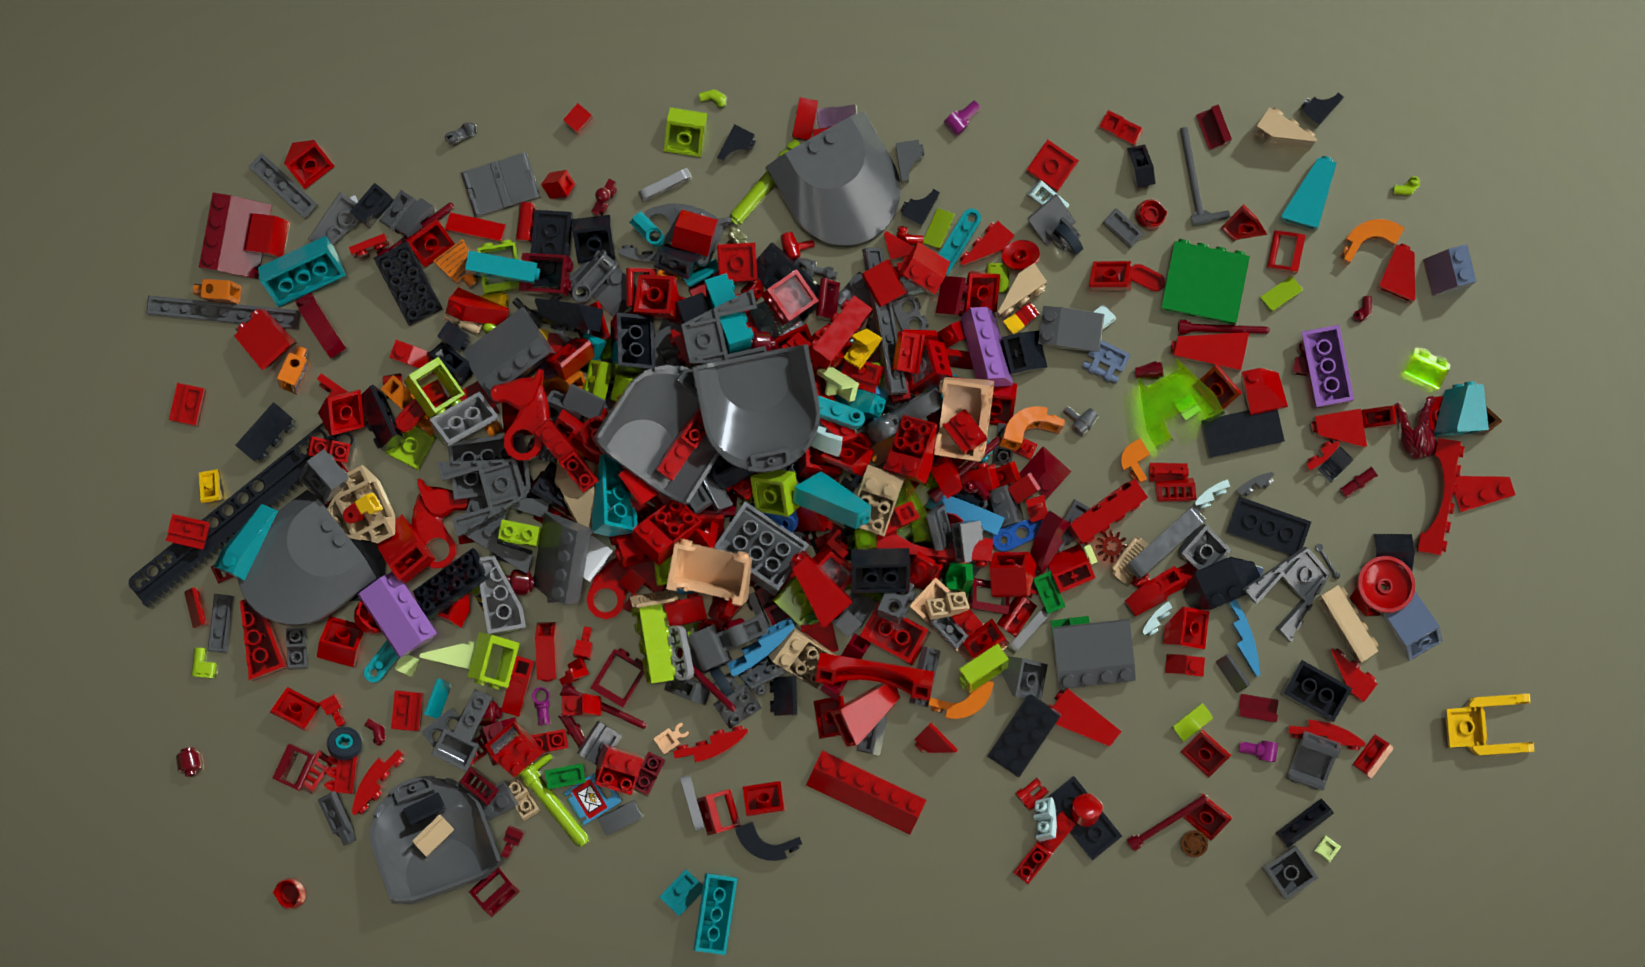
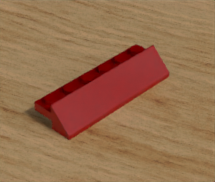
(866, 792)

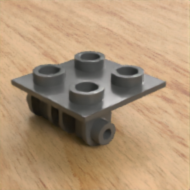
(761, 673)

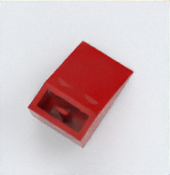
(912, 449)
(663, 529)
(405, 551)

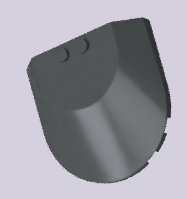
(839, 183)
(760, 407)
(647, 422)
(305, 566)
(458, 861)

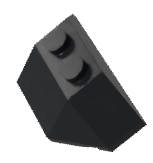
(1220, 583)

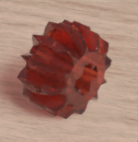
(1111, 539)

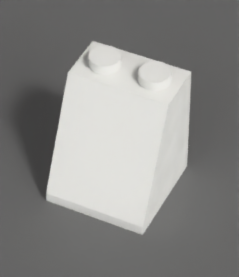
(597, 558)

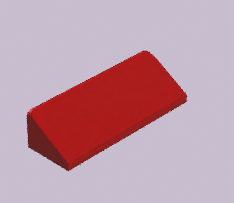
(475, 227)

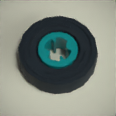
(340, 751)

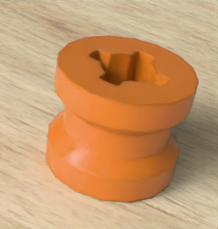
(493, 427)

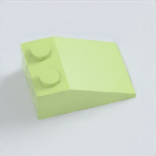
(456, 655)

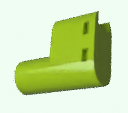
(1003, 270)
(202, 668)

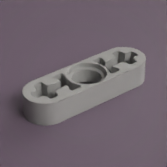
(664, 184)
(1028, 631)
(686, 658)
(692, 802)

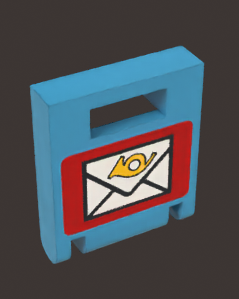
(589, 800)

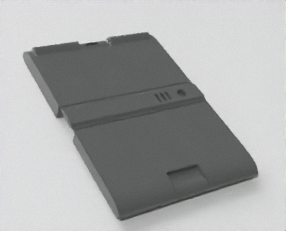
(500, 184)

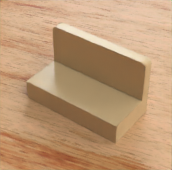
(433, 835)

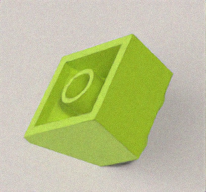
(685, 132)
(774, 492)

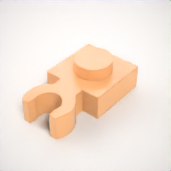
(668, 740)

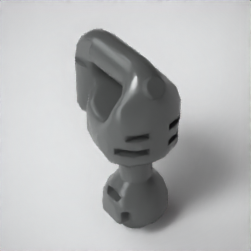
(811, 268)

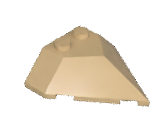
(578, 503)
(373, 527)

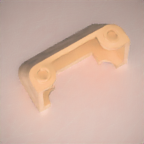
(962, 394)
(710, 571)

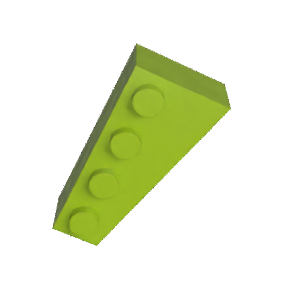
(654, 643)

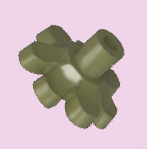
(735, 236)

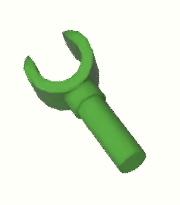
(811, 618)

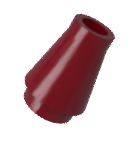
(1150, 371)

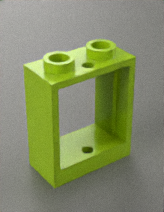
(488, 248)
(446, 379)
(512, 531)
(481, 657)
(983, 668)

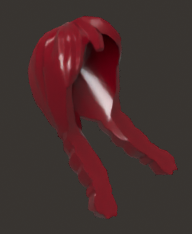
(1421, 440)

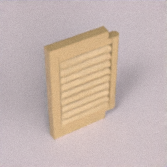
(1120, 569)
(653, 598)

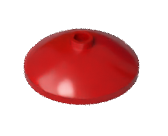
(1395, 576)

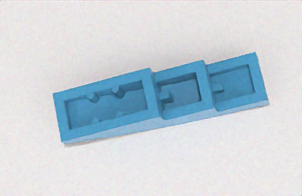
(990, 521)
(1247, 644)
(758, 650)

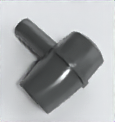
(1084, 422)

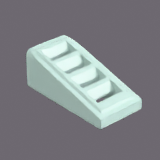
(1039, 183)

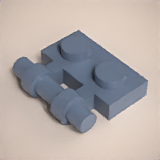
(1110, 356)

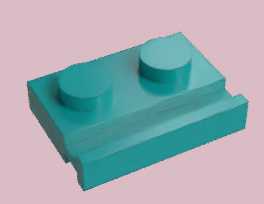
(682, 892)

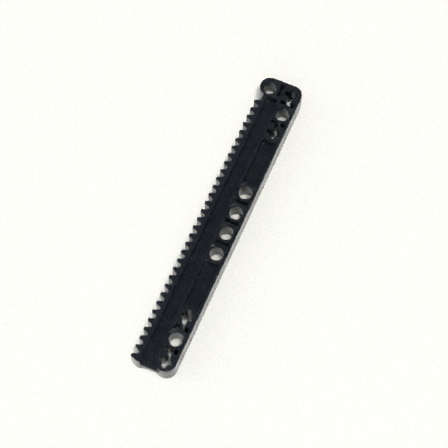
(277, 481)

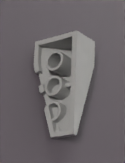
(500, 604)

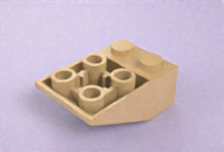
(1280, 130)
(1026, 284)
(880, 491)
(799, 655)

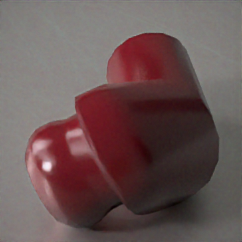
(978, 488)
(378, 731)

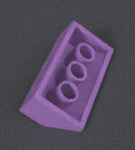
(986, 346)
(1328, 366)
(397, 614)

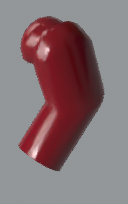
(1365, 311)

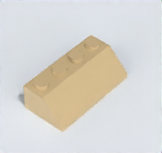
(1347, 624)

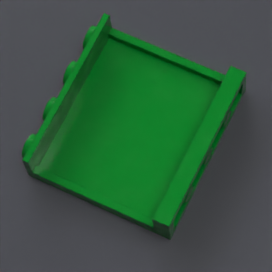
(1205, 282)

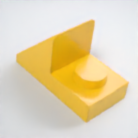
(864, 345)
(210, 486)

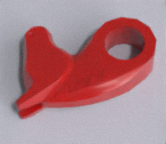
(531, 401)
(428, 514)
(609, 579)

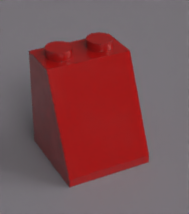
(263, 338)

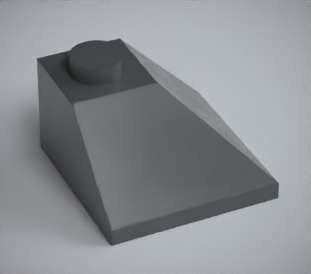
(1025, 677)

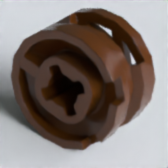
(1194, 843)

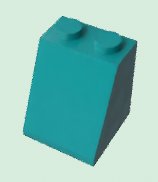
(1462, 410)

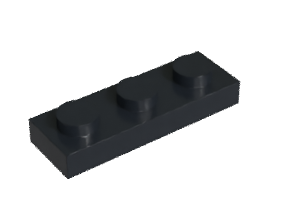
(1304, 823)

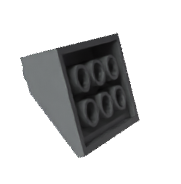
(508, 351)
(484, 449)
(766, 543)
(561, 558)
(1094, 654)

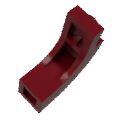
(320, 325)
(855, 649)

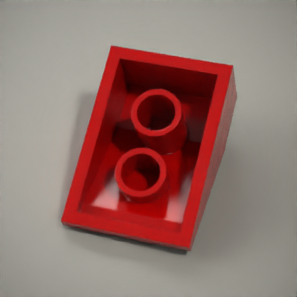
(899, 640)

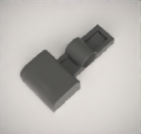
(712, 646)
(457, 745)

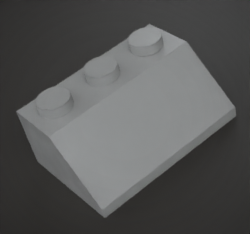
(462, 419)

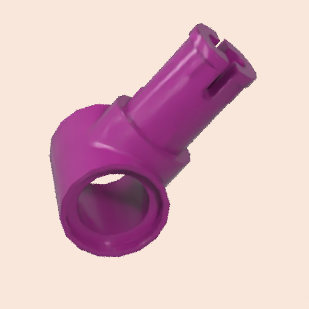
(959, 120)
(542, 706)
(1263, 750)

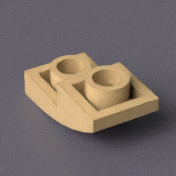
(944, 607)
(527, 805)

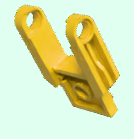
(1468, 726)

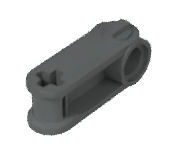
(592, 276)

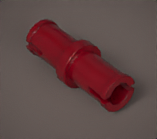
(1359, 482)
(573, 729)

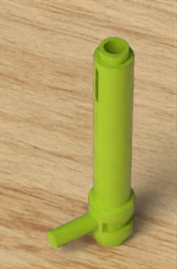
(757, 192)
(533, 780)

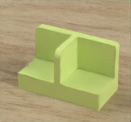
(839, 384)

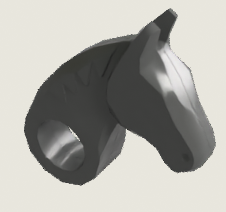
(671, 213)
(888, 423)

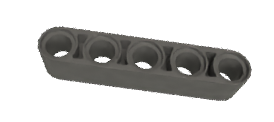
(1166, 542)

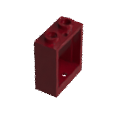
(567, 267)
(608, 694)

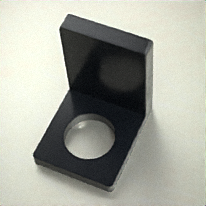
(1335, 464)

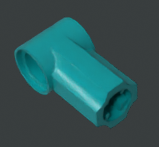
(647, 228)

